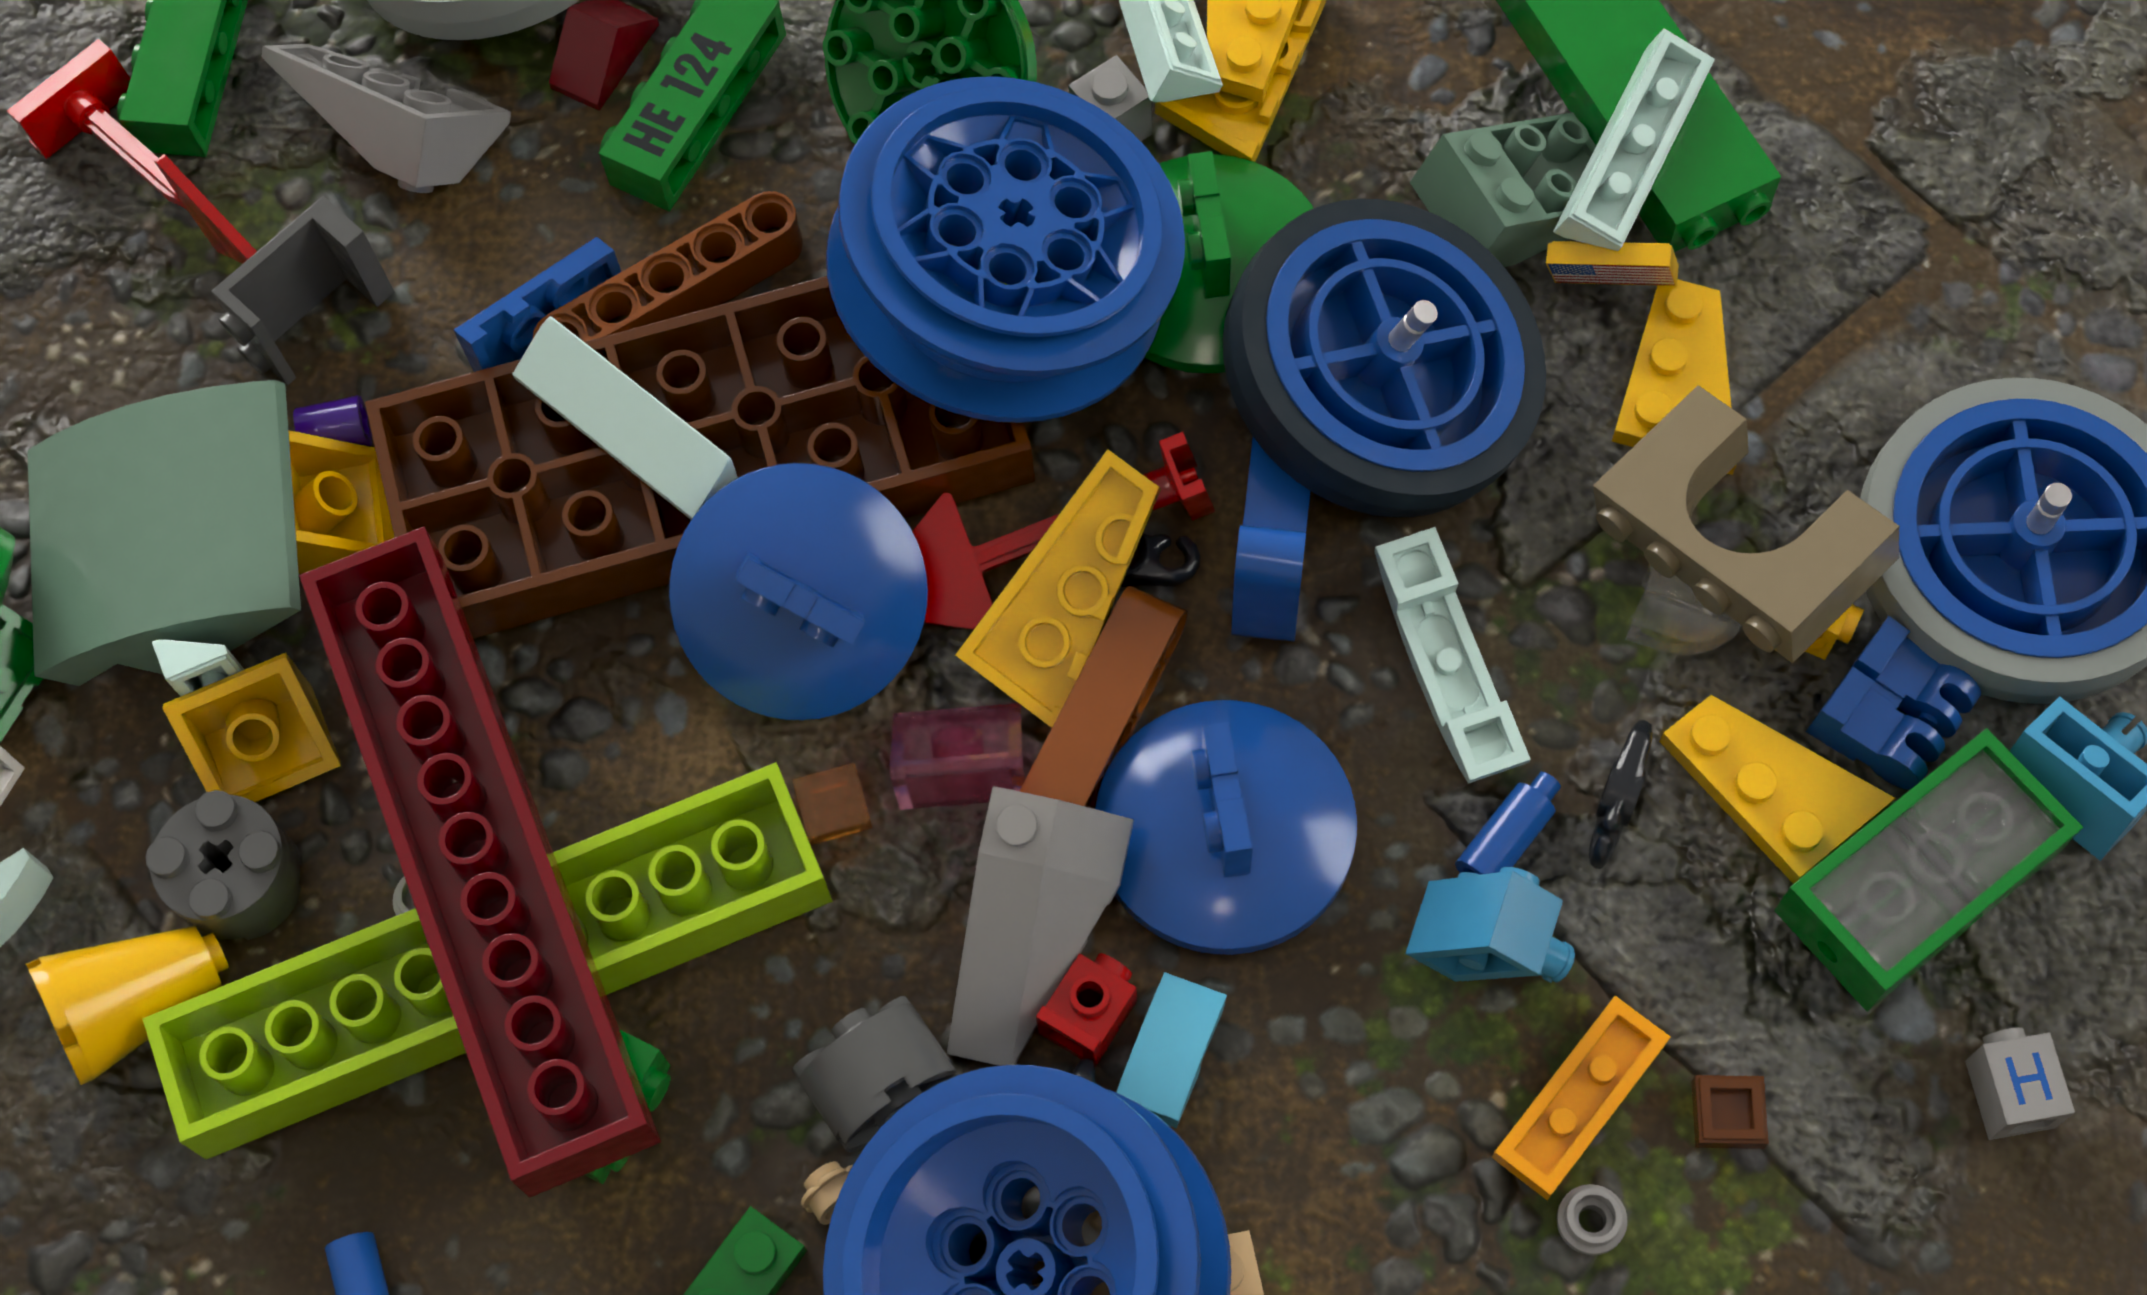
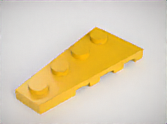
(1239, 124)
(1062, 594)

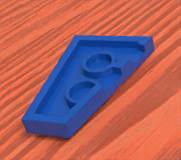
(507, 326)

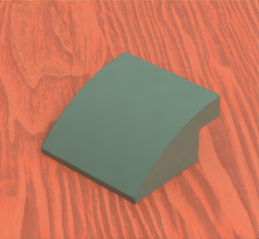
(162, 529)

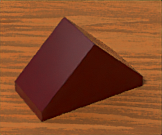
(598, 48)

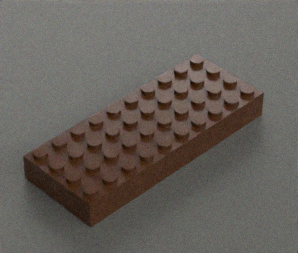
(555, 524)

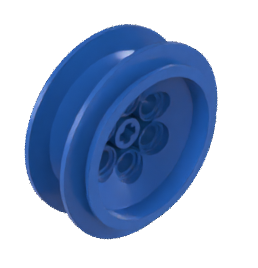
(1020, 188)
(971, 1152)

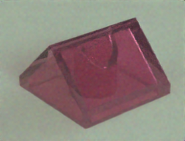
(956, 755)

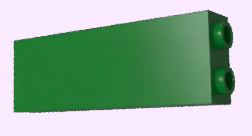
(1715, 165)

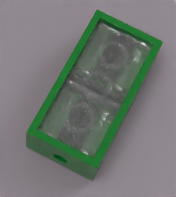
(1927, 869)

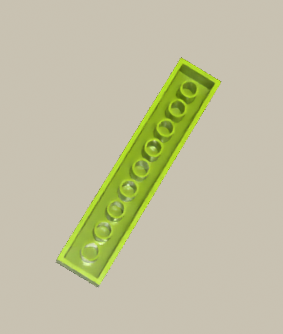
(374, 1000)

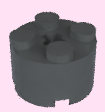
(205, 840)
(872, 1070)

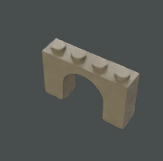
(1776, 595)

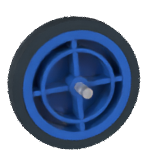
(1384, 358)

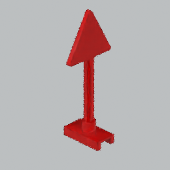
(79, 101)
(957, 569)

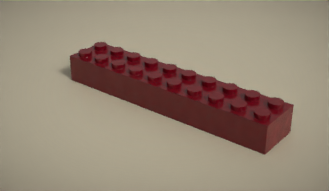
(479, 865)

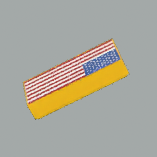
(1598, 265)

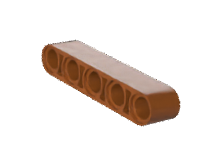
(691, 266)
(1107, 698)

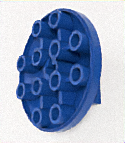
(798, 591)
(1233, 827)

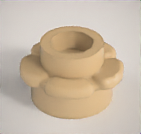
(823, 1190)

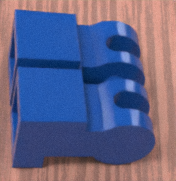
(1863, 716)

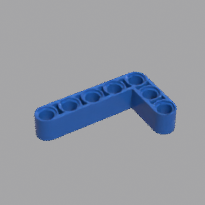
(1269, 552)

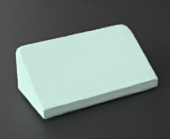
(194, 664)

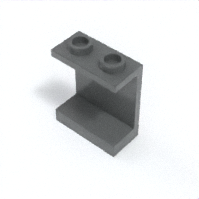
(293, 277)

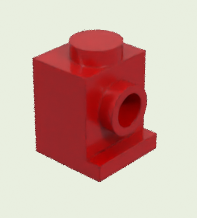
(1083, 1029)

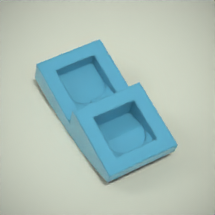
(1171, 1047)

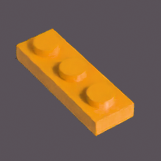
(1580, 1097)

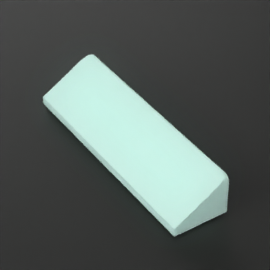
(1171, 49)
(1635, 143)
(623, 418)

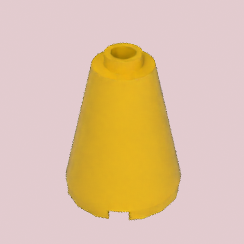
(107, 989)

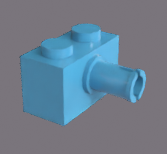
(2089, 771)
(1490, 928)

